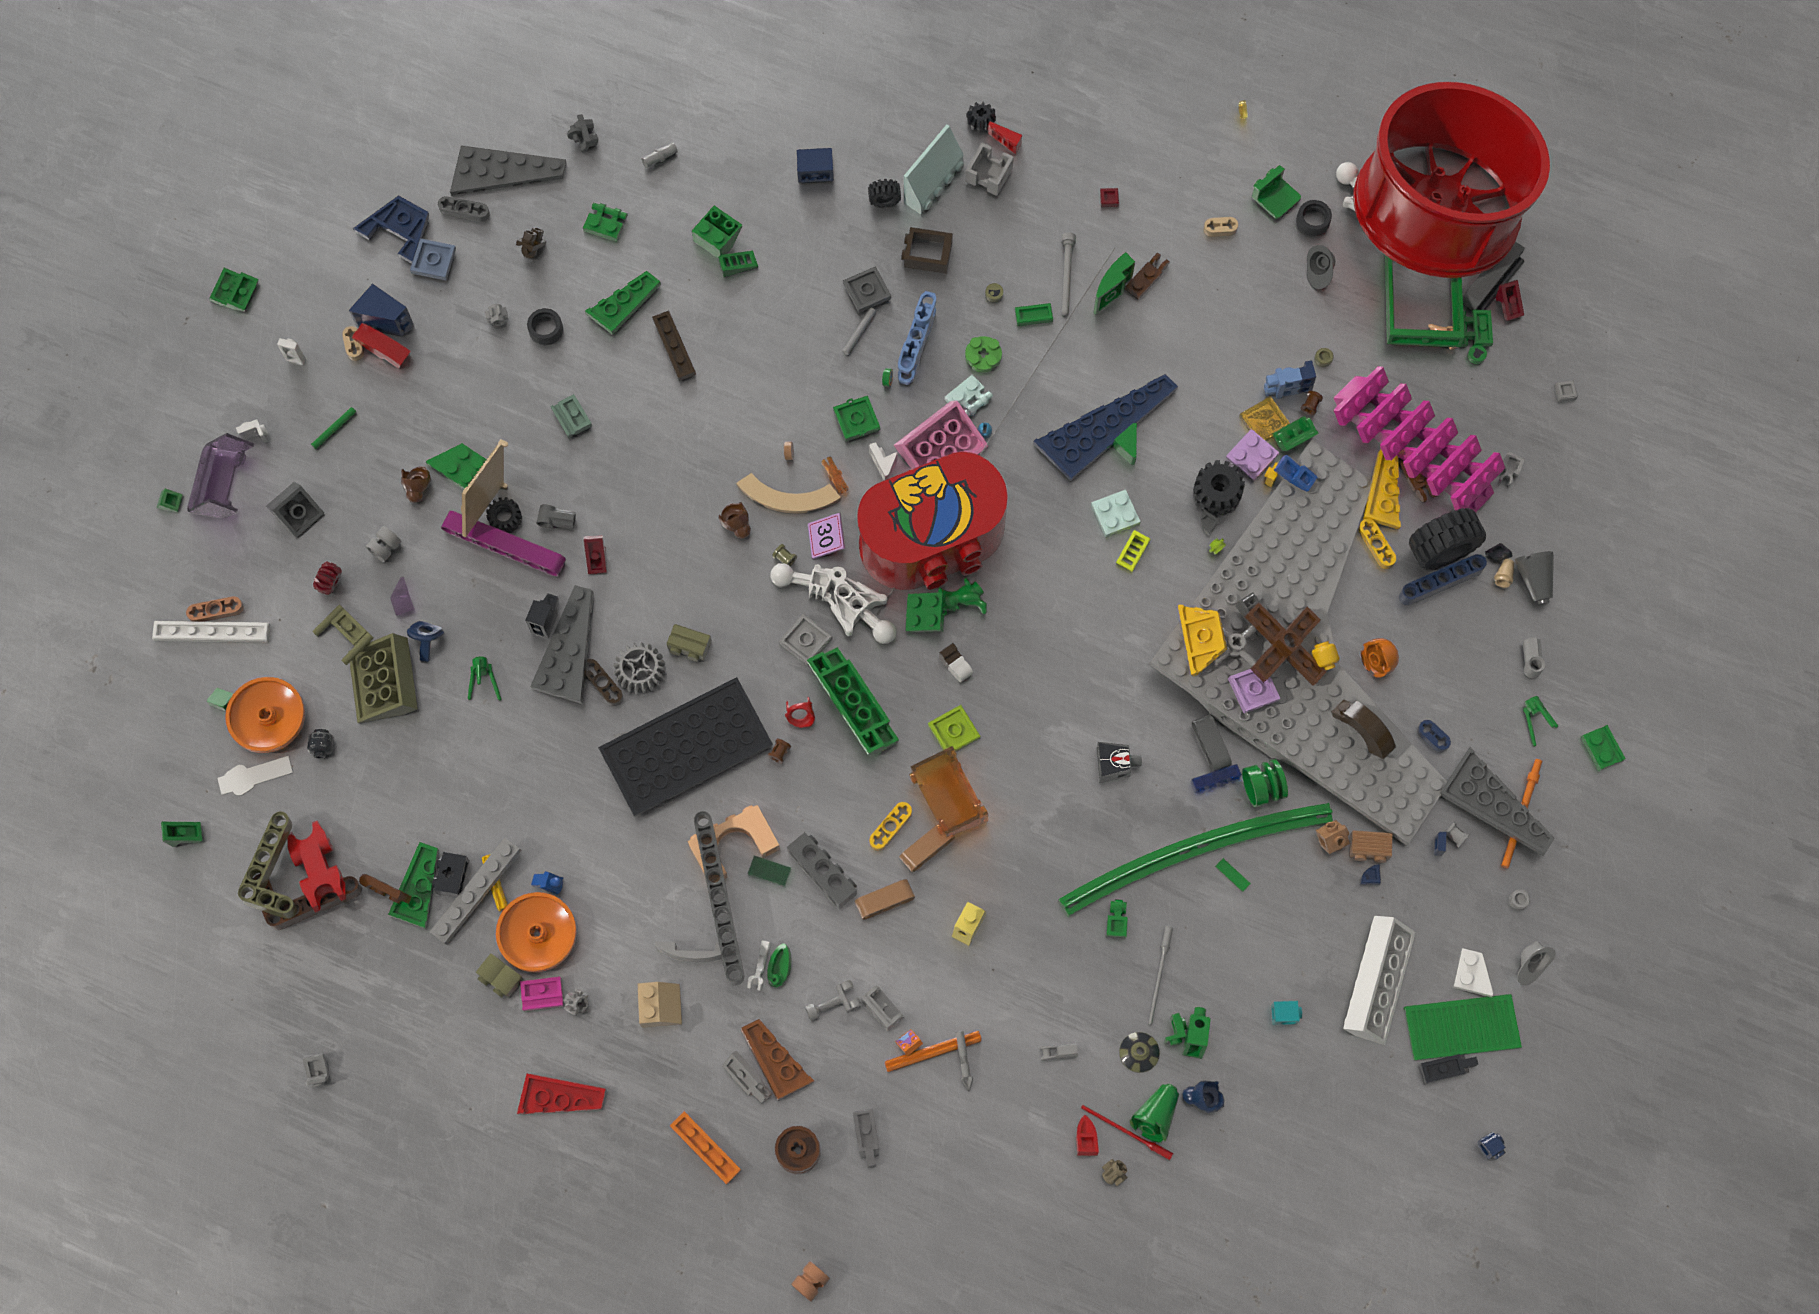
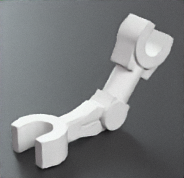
(764, 949)

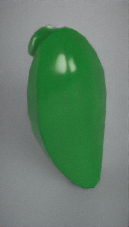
(779, 965)

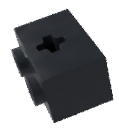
(454, 885)

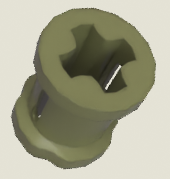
(784, 555)

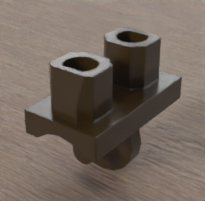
(531, 242)

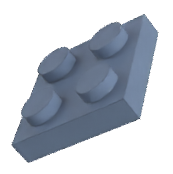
(433, 259)

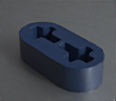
(1429, 737)

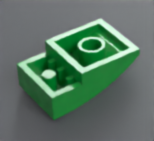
(1113, 282)

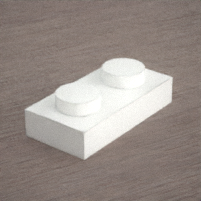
(291, 351)

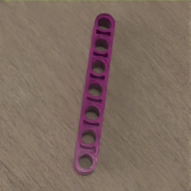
(506, 544)

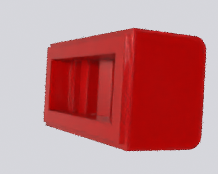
(1007, 137)

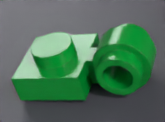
(1117, 924)

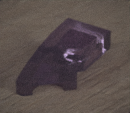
(401, 598)

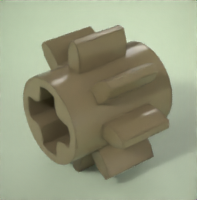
(1114, 1172)

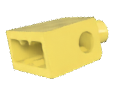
(968, 923)

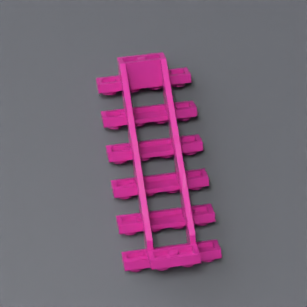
(1435, 441)

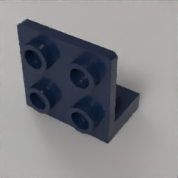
(815, 165)

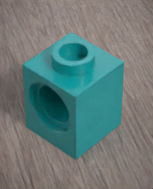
(1286, 1013)

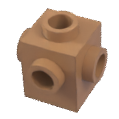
(1333, 836)

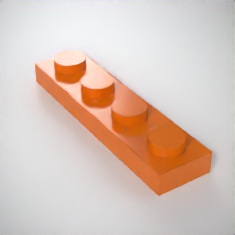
(705, 1148)

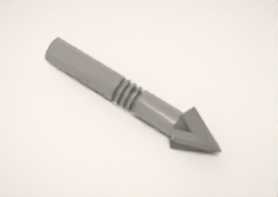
(967, 1078)

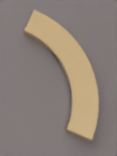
(787, 502)

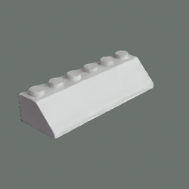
(1379, 979)

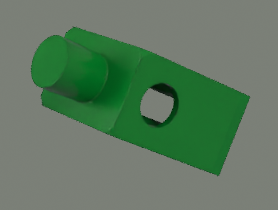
(1197, 1034)

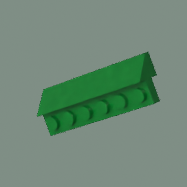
(854, 701)

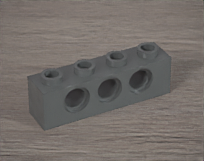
(839, 895)

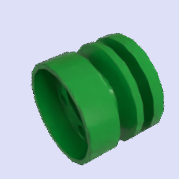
(1265, 783)

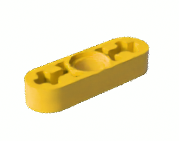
(1365, 534)
(877, 834)

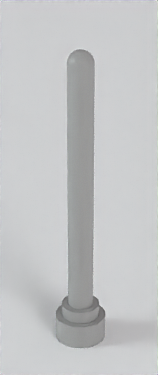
(1068, 242)

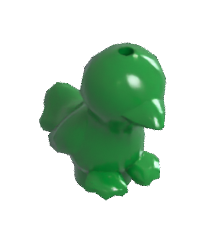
(967, 595)

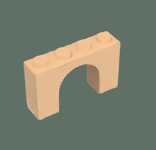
(748, 822)

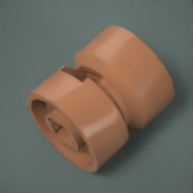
(810, 1281)

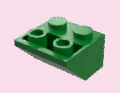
(716, 232)

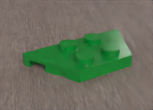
(457, 464)

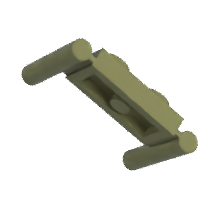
(349, 628)

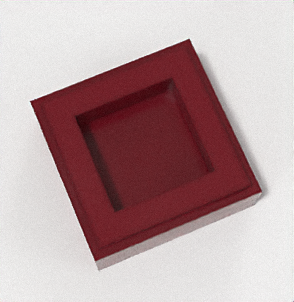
(1109, 197)

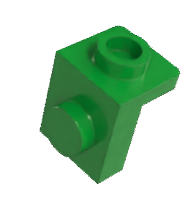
(1179, 1027)

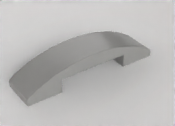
(670, 950)

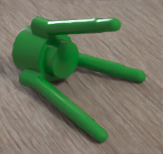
(481, 667)
(1535, 707)

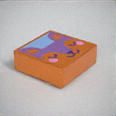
(909, 1042)

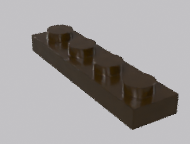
(674, 345)

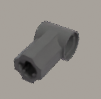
(550, 516)

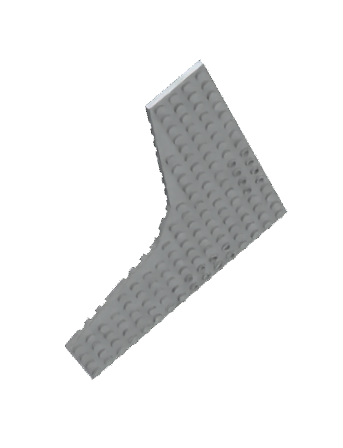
(1292, 562)

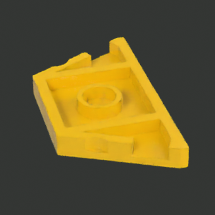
(1202, 636)

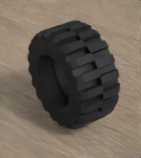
(1447, 538)

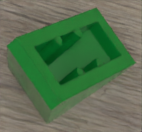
(1126, 443)

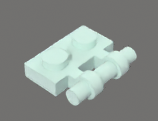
(966, 392)

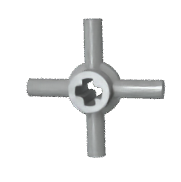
(1240, 648)

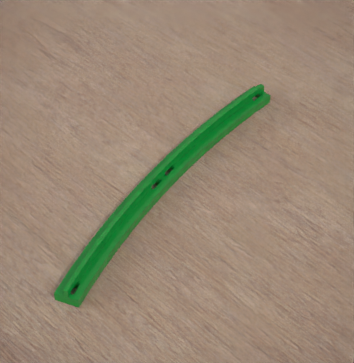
(1169, 855)

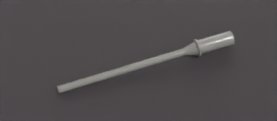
(1164, 947)

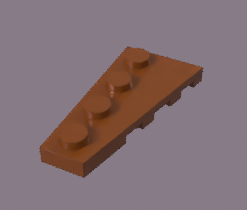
(777, 1065)

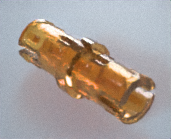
(835, 475)

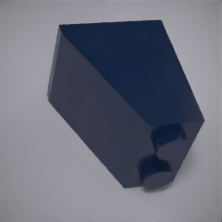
(381, 312)

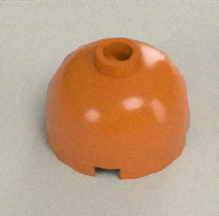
(1380, 656)

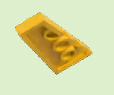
(1383, 496)

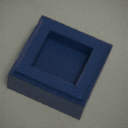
(1440, 844)

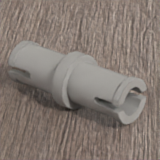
(659, 155)

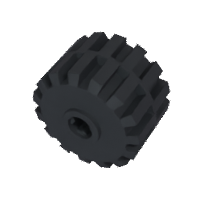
(1223, 478)

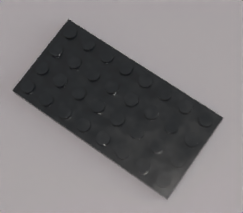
(685, 746)

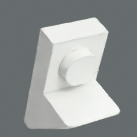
(884, 463)

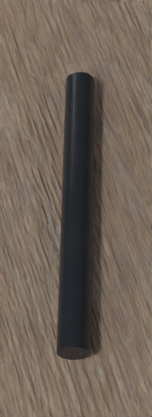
(1490, 298)

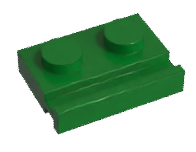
(1603, 748)

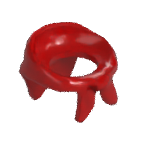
(806, 721)

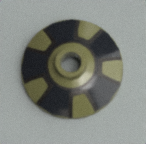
(1135, 1061)

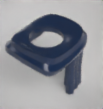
(425, 638)

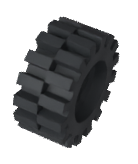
(884, 193)
(505, 504)

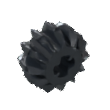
(980, 116)

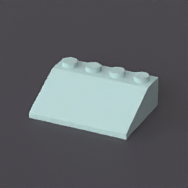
(932, 171)

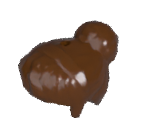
(415, 483)
(736, 519)

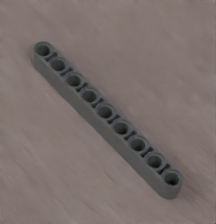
(722, 906)

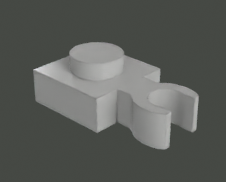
(1513, 466)

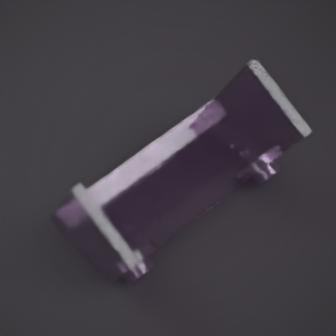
(216, 475)

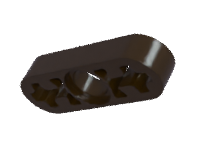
(615, 689)

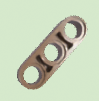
(925, 849)
(884, 899)

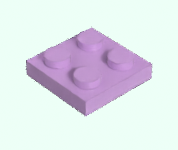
(1252, 455)
(1252, 691)

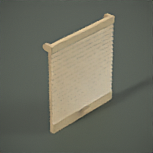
(483, 488)

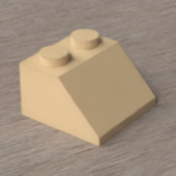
(659, 1004)

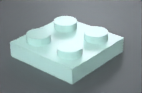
(1115, 513)

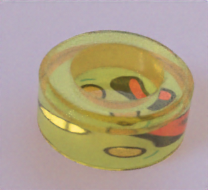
(1242, 109)

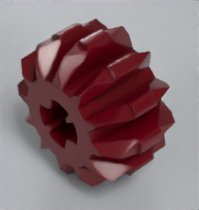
(327, 578)

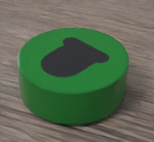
(1477, 354)

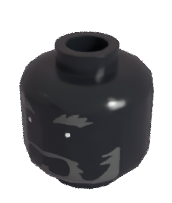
(320, 743)

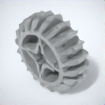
(643, 653)

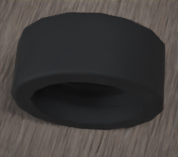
(1314, 205)
(543, 314)

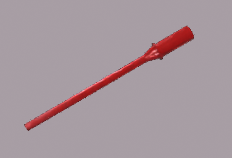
(1151, 1145)

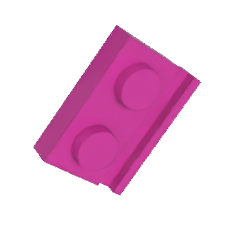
(541, 993)

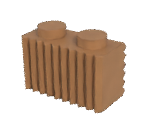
(1370, 845)

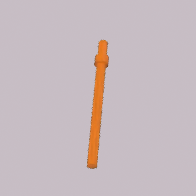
(1532, 778)

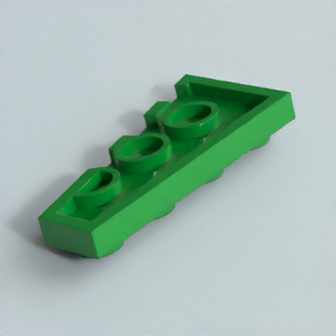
(418, 885)

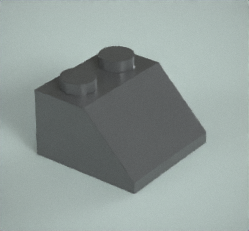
(295, 509)

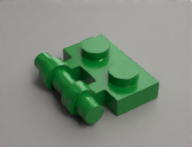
(602, 226)
(1481, 328)

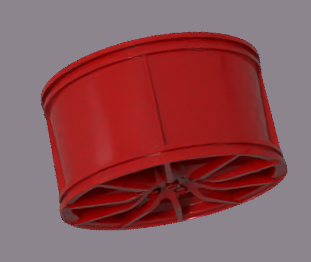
(1434, 219)

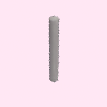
(855, 337)

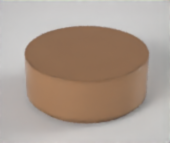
(788, 451)

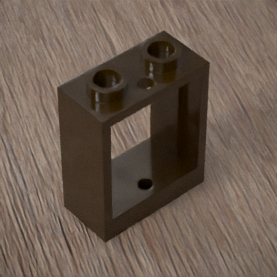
(927, 264)

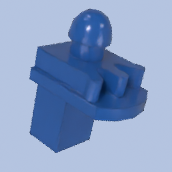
(548, 882)

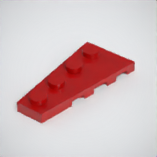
(554, 1095)

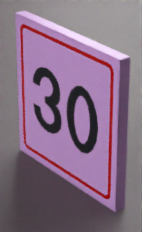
(826, 536)

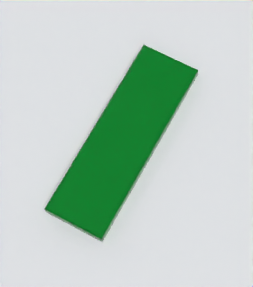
(1232, 874)

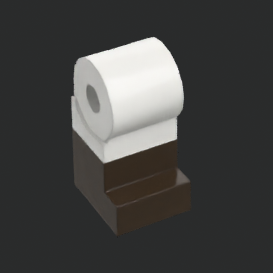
(955, 663)

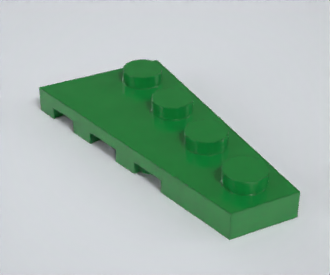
(616, 309)

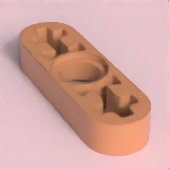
(228, 602)

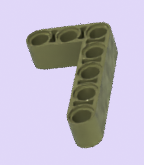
(266, 868)

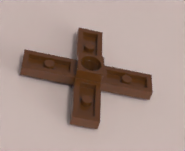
(1279, 651)

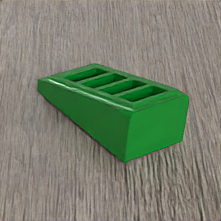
(729, 258)

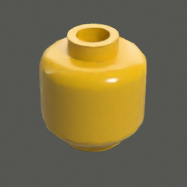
(1325, 655)

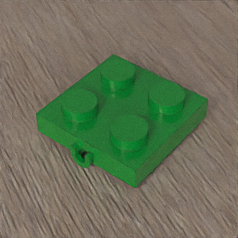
(856, 418)
(925, 612)

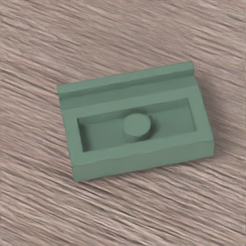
(571, 416)

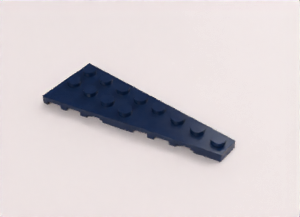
(1087, 438)

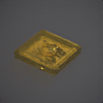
(1264, 418)

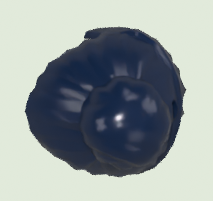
(1204, 1090)

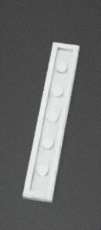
(211, 631)

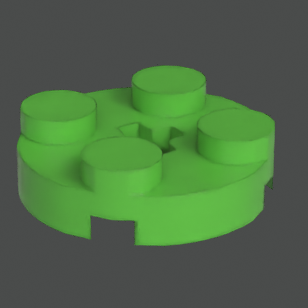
(981, 344)

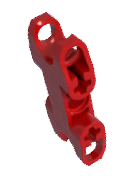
(320, 877)

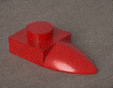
(1086, 1138)

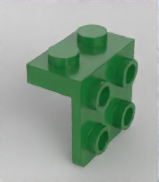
(1275, 193)

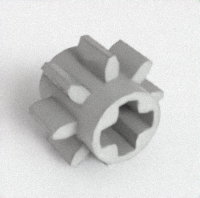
(496, 315)
(576, 1002)

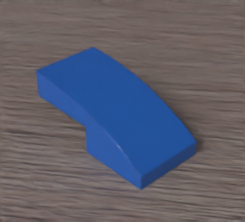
(1293, 473)

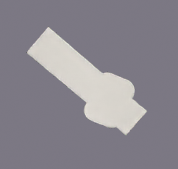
(242, 779)

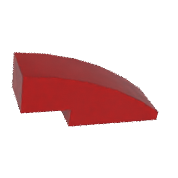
(381, 345)

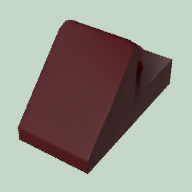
(1511, 300)
(595, 554)

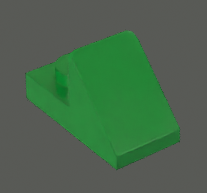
(181, 832)

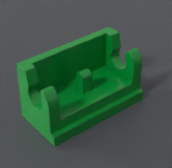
(1294, 433)

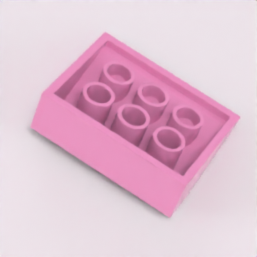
(941, 435)

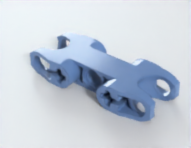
(912, 348)

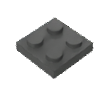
(867, 289)

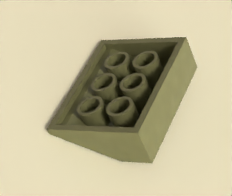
(383, 679)

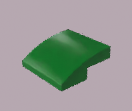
(233, 289)

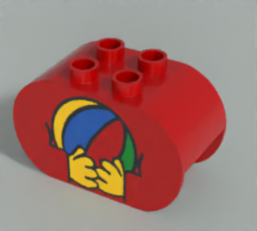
(932, 522)

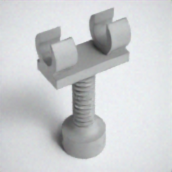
(813, 1011)

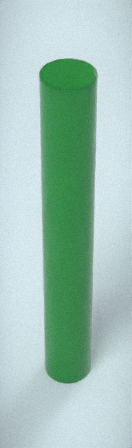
(333, 428)

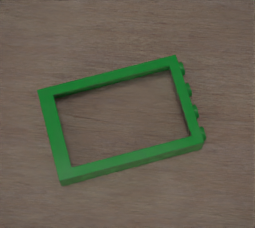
(1424, 337)

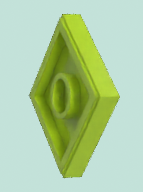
(954, 729)

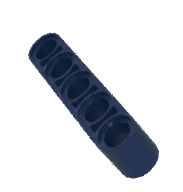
(1437, 586)

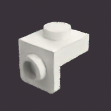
(251, 429)

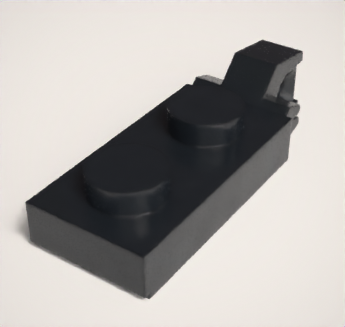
(1447, 1068)

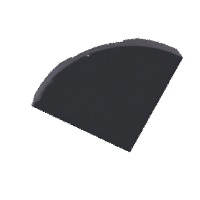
(1499, 552)

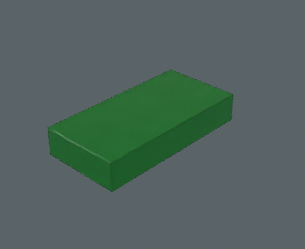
(1034, 314)

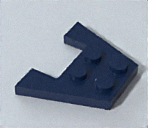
(400, 219)

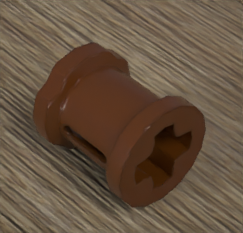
(1312, 402)
(779, 751)

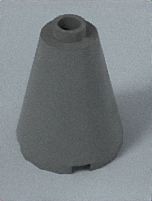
(1538, 575)

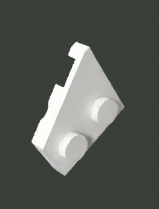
(1473, 974)

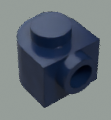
(1492, 1146)

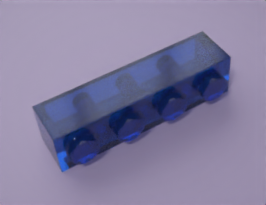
(1216, 778)

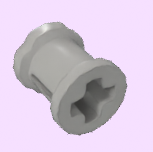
(1456, 834)

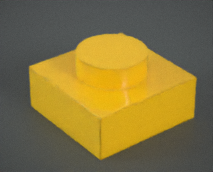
(1271, 475)

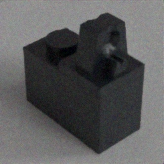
(543, 616)

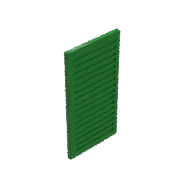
(1462, 1027)

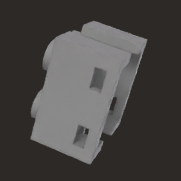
(988, 170)

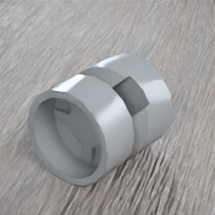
(388, 539)

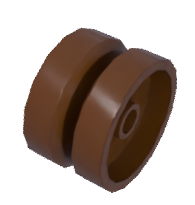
(790, 1140)

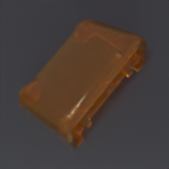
(948, 793)

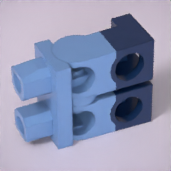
(1291, 381)

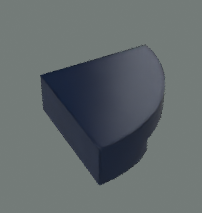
(1371, 876)

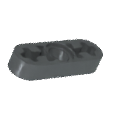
(461, 202)

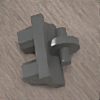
(579, 133)

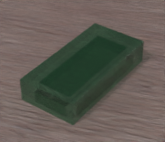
(769, 871)

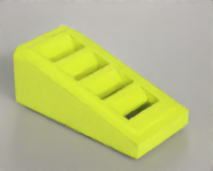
(1140, 537)

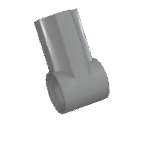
(1533, 656)

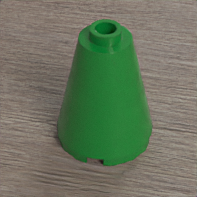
(1156, 1114)

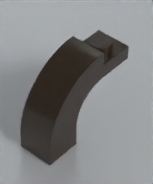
(1368, 725)

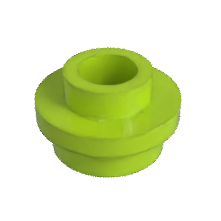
(1216, 545)

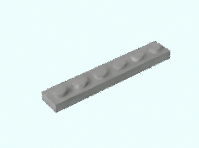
(475, 891)

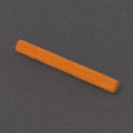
(930, 1052)

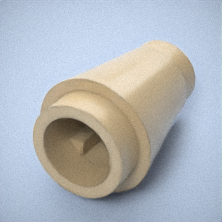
(1504, 575)

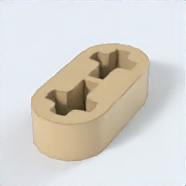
(1220, 226)
(350, 344)

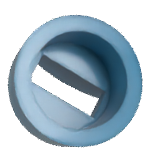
(988, 432)

